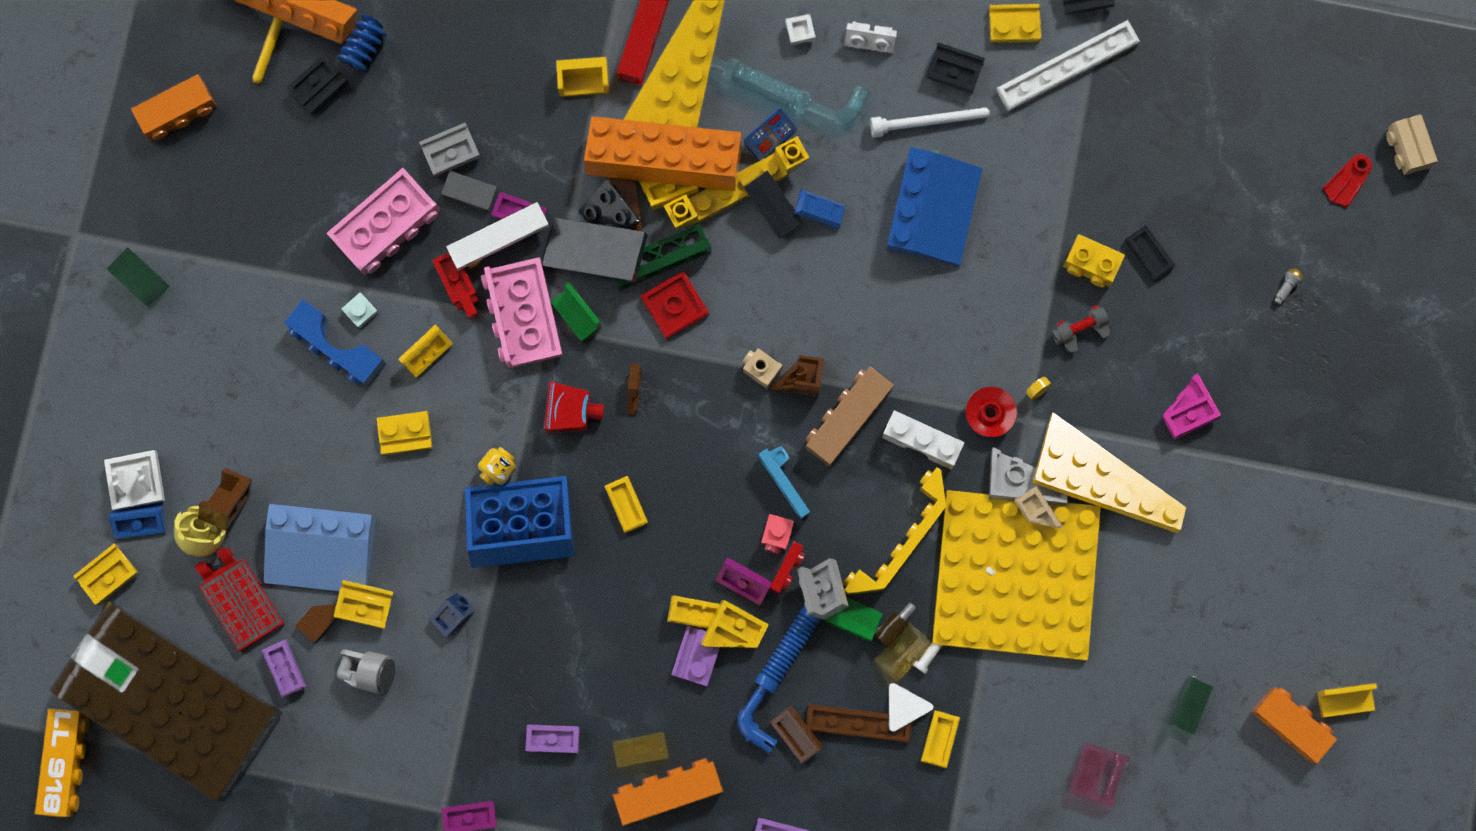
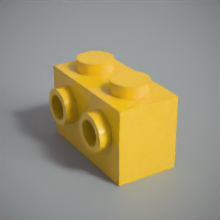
(1093, 261)

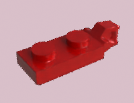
(457, 285)

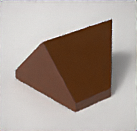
(802, 377)

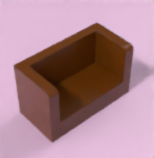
(226, 500)

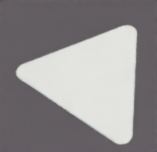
(905, 707)

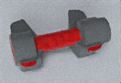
(1066, 333)

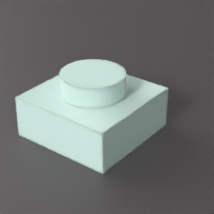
(359, 310)

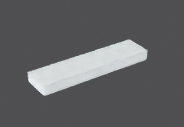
(497, 236)

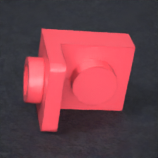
(777, 534)

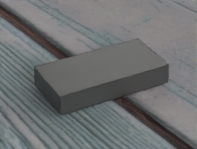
(469, 191)

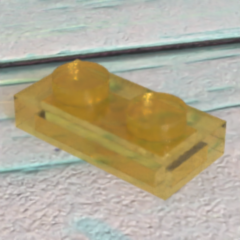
(640, 749)

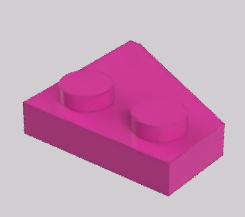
(1191, 409)

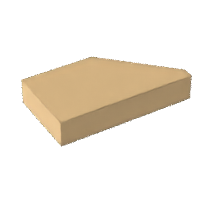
(1036, 508)

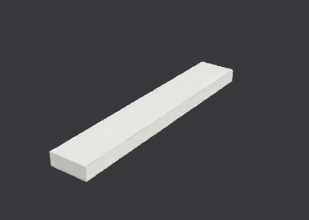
(1068, 65)

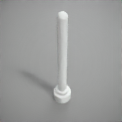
(882, 126)

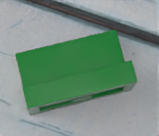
(576, 313)
(856, 619)

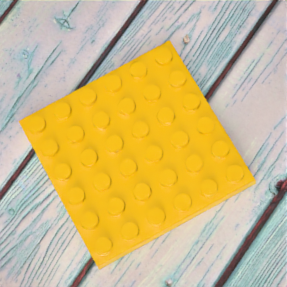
(1040, 583)

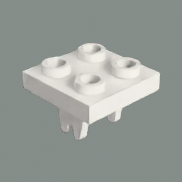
(134, 480)

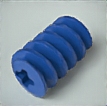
(362, 42)

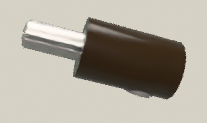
(894, 626)

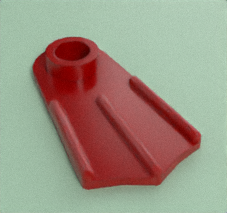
(1348, 181)

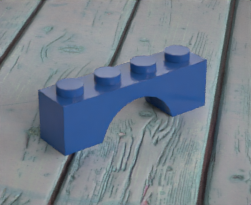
(310, 325)

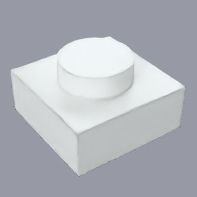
(800, 29)

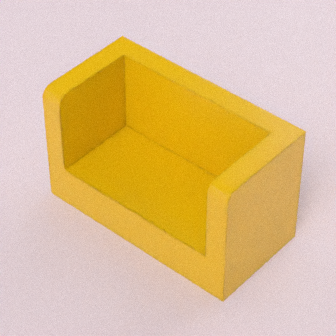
(582, 76)

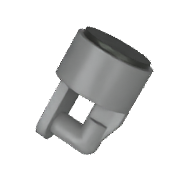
(373, 673)

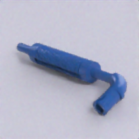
(771, 676)

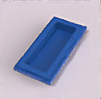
(820, 209)

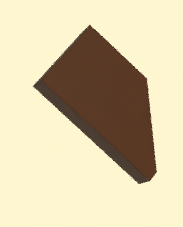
(633, 388)
(317, 621)

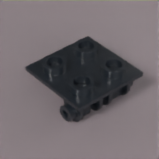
(609, 208)

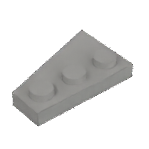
(1013, 477)

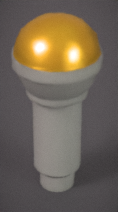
(1292, 278)

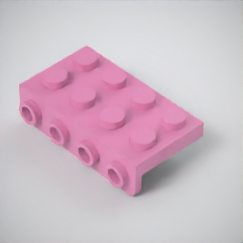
(384, 222)
(522, 313)

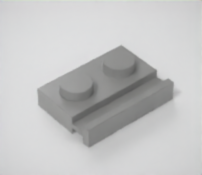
(449, 149)

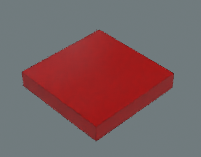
(674, 305)

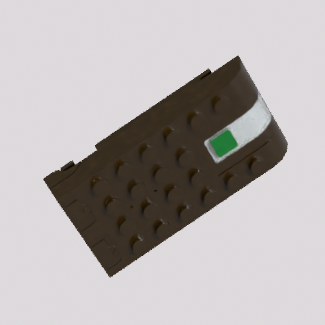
(165, 702)

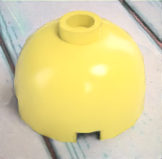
(195, 535)

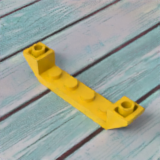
(710, 201)
(932, 488)

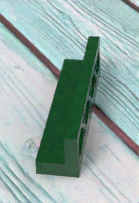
(670, 261)

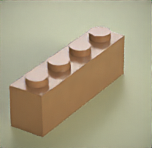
(849, 416)

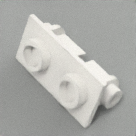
(880, 39)

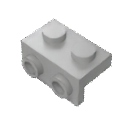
(822, 589)

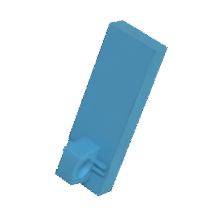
(773, 462)

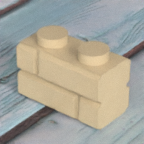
(1411, 145)

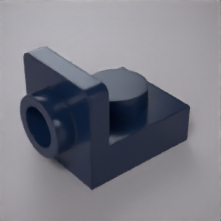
(451, 614)

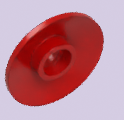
(1000, 403)

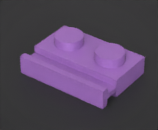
(693, 660)

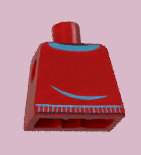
(569, 409)

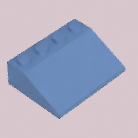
(317, 547)

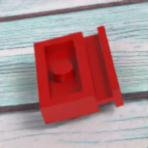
(783, 576)

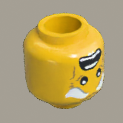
(496, 466)

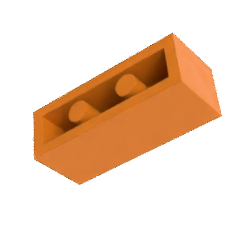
(174, 108)
(1294, 724)

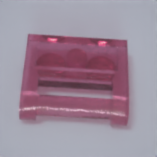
(1091, 770)

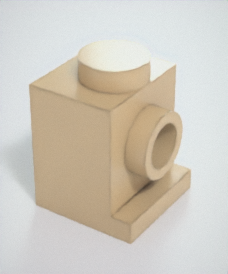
(765, 376)

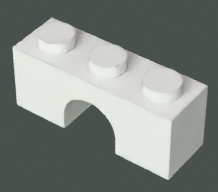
(923, 438)

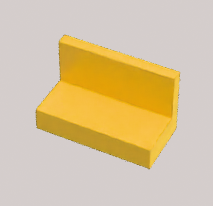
(1346, 700)

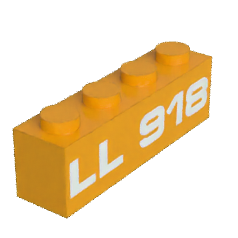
(61, 763)

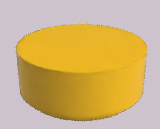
(1038, 388)

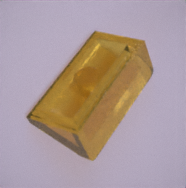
(903, 652)

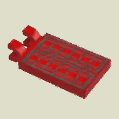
(238, 600)

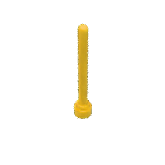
(267, 50)

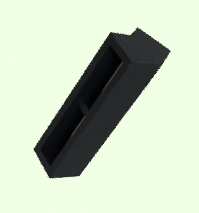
(772, 204)

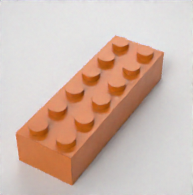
(663, 153)

